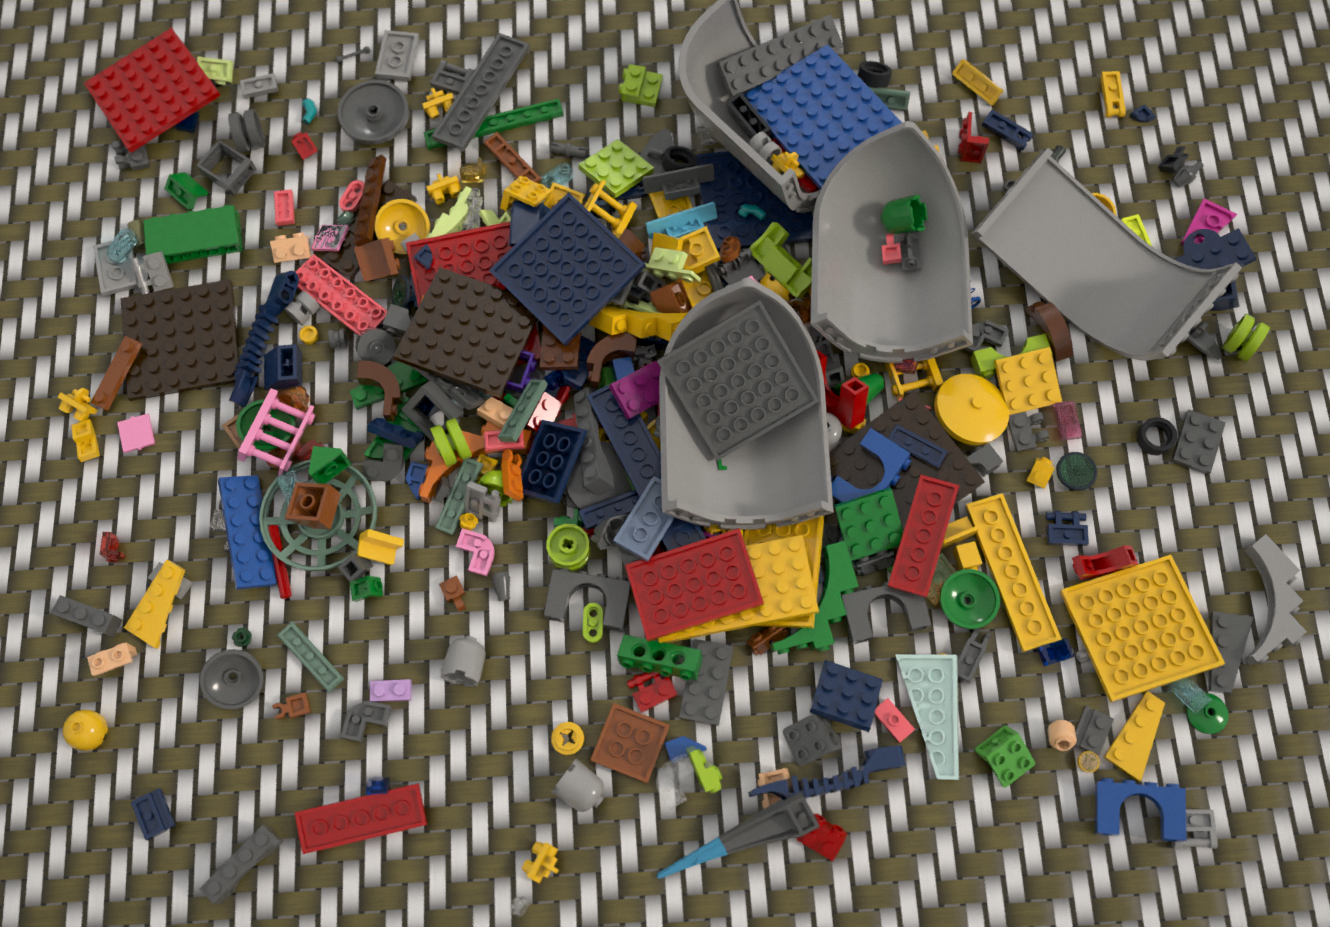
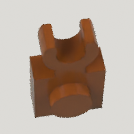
(296, 706)

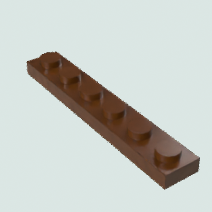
(370, 200)

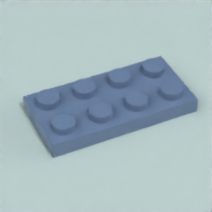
(645, 523)

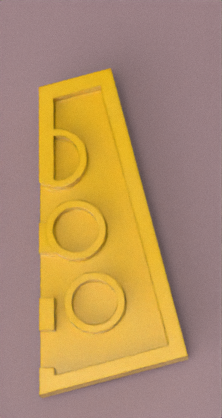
(153, 609)
(1134, 741)

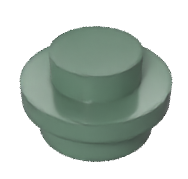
(345, 218)

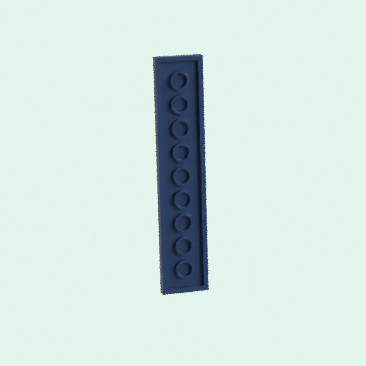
(639, 458)

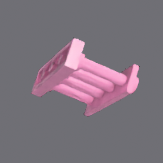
(263, 417)

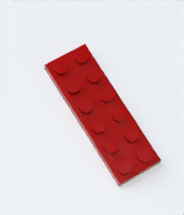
(923, 536)
(360, 818)

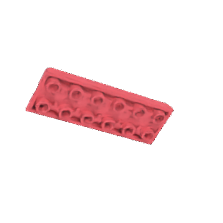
(339, 296)

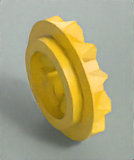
(567, 728)

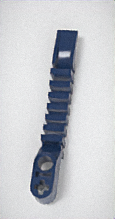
(279, 297)
(875, 760)

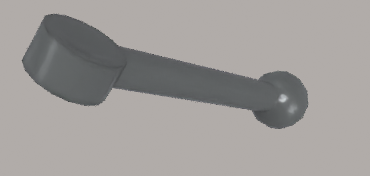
(365, 50)

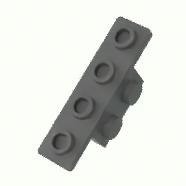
(679, 182)

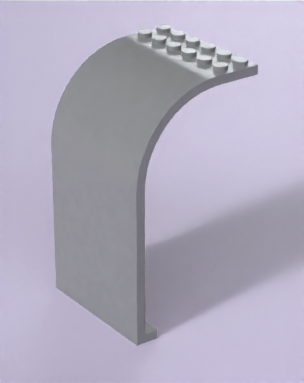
(1096, 266)

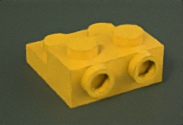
(700, 250)

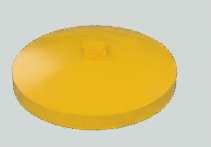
(971, 409)

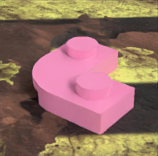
(482, 549)

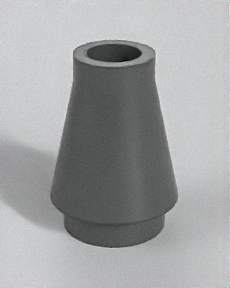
(501, 584)

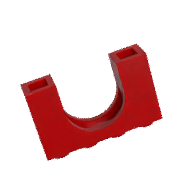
(852, 401)

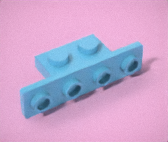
(682, 222)

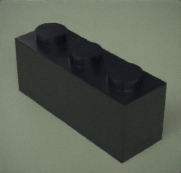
(747, 116)

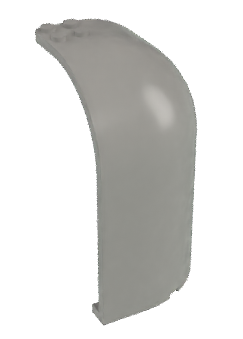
(711, 39)
(878, 306)
(772, 478)

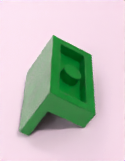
(184, 189)

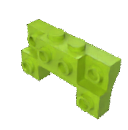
(780, 263)

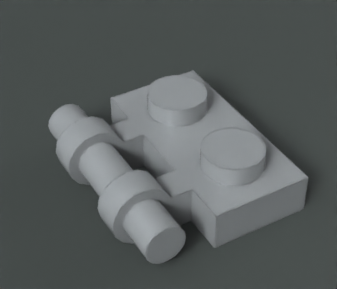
(157, 270)
(476, 501)

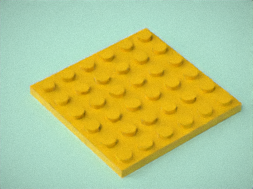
(1141, 628)

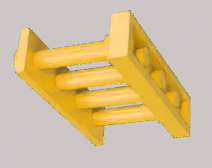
(625, 211)
(932, 380)

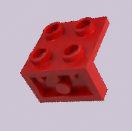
(971, 147)

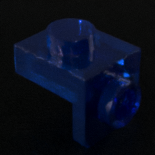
(1055, 652)
(378, 785)

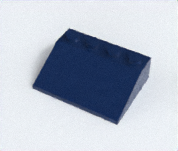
(551, 461)

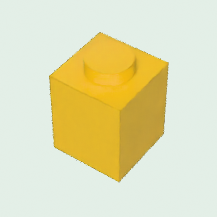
(967, 556)

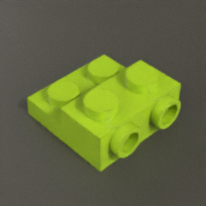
(640, 86)
(706, 773)

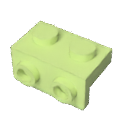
(217, 69)

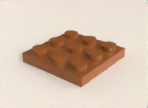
(630, 743)

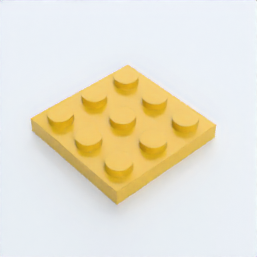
(1028, 380)

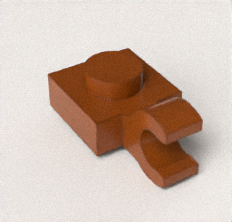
(453, 591)

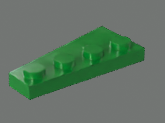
(406, 376)

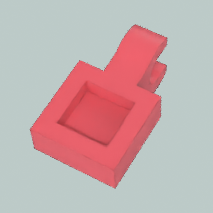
(891, 252)

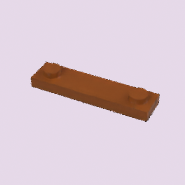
(510, 158)
(116, 373)

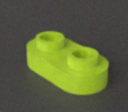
(593, 623)

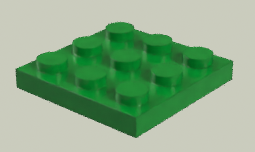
(869, 523)

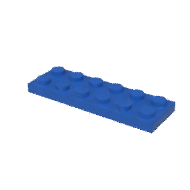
(249, 553)

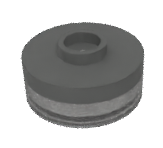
(375, 345)

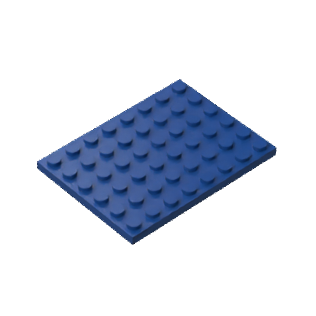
(820, 111)

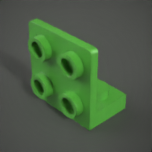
(1006, 755)

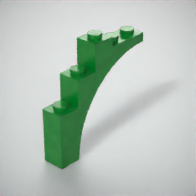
(838, 578)

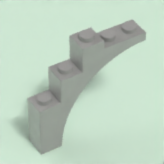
(1282, 601)

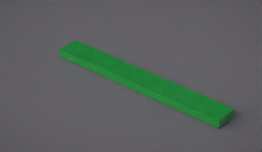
(510, 120)

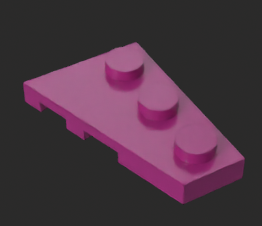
(1209, 217)

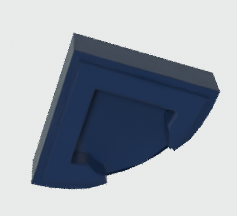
(1142, 114)
(424, 257)

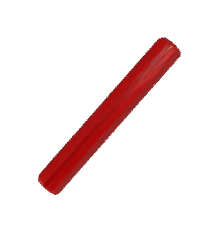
(280, 567)

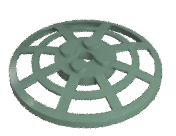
(318, 534)

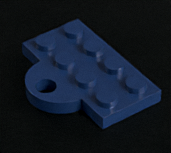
(1216, 250)

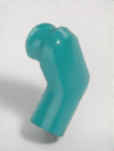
(311, 110)
(753, 209)

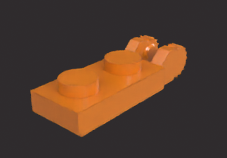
(512, 475)

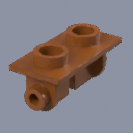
(759, 640)

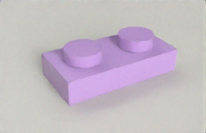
(391, 690)

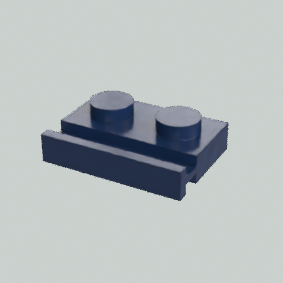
(153, 814)

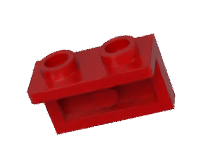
(826, 839)

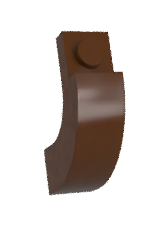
(1053, 327)
(609, 348)
(378, 375)

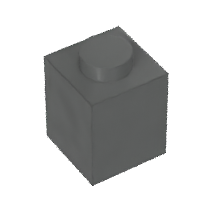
(355, 567)

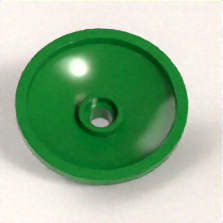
(247, 417)
(982, 596)

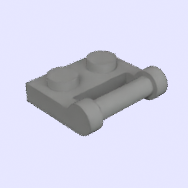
(1199, 822)

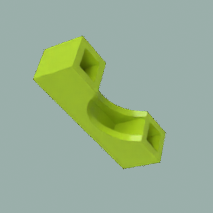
(983, 359)

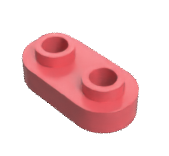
(351, 197)

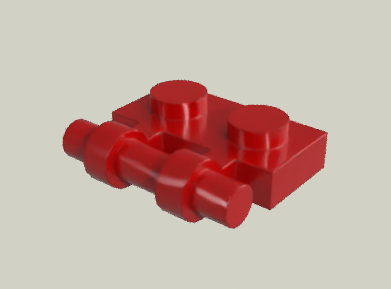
(654, 694)

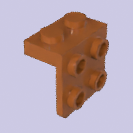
(377, 259)

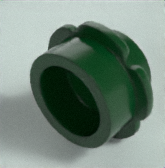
(247, 637)

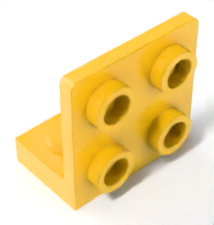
(525, 191)

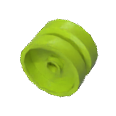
(1248, 339)
(450, 442)
(568, 536)

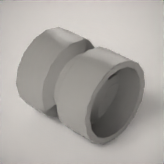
(764, 146)
(305, 302)

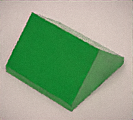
(327, 463)

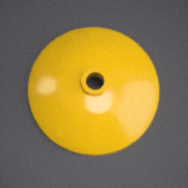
(399, 212)

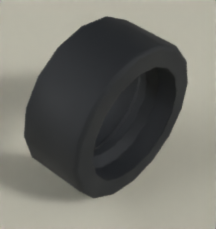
(875, 74)
(678, 153)
(1163, 424)

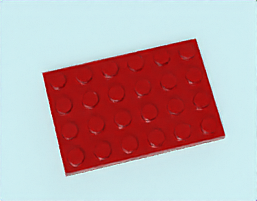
(694, 585)

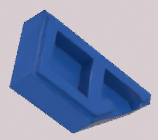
(415, 477)
(679, 746)

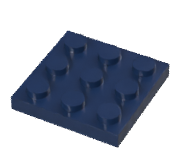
(846, 696)

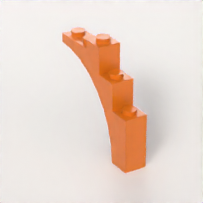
(476, 445)

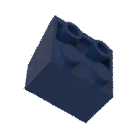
(283, 367)

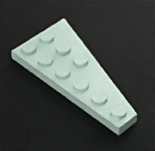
(934, 697)

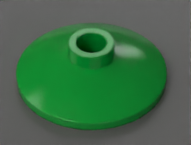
(1210, 724)

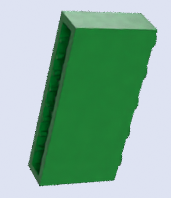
(194, 234)

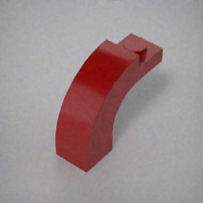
(1105, 563)

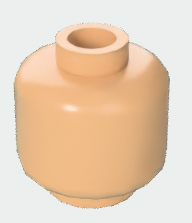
(1062, 735)

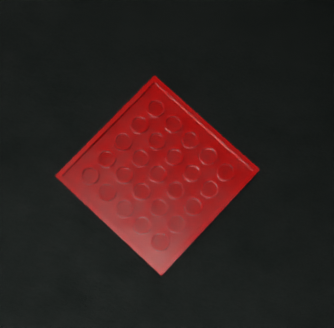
(151, 90)

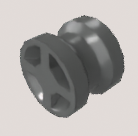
(337, 338)

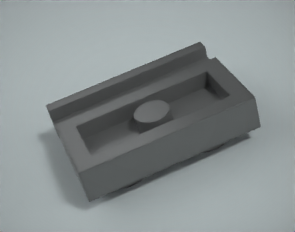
(1092, 730)

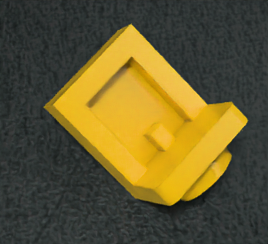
(1041, 472)

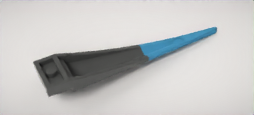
(775, 823)

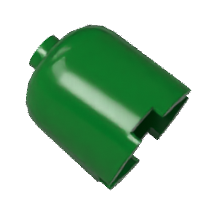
(904, 215)

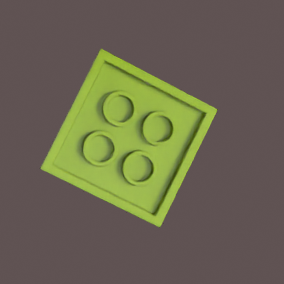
(617, 166)

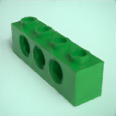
(671, 653)

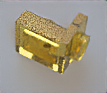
(473, 174)

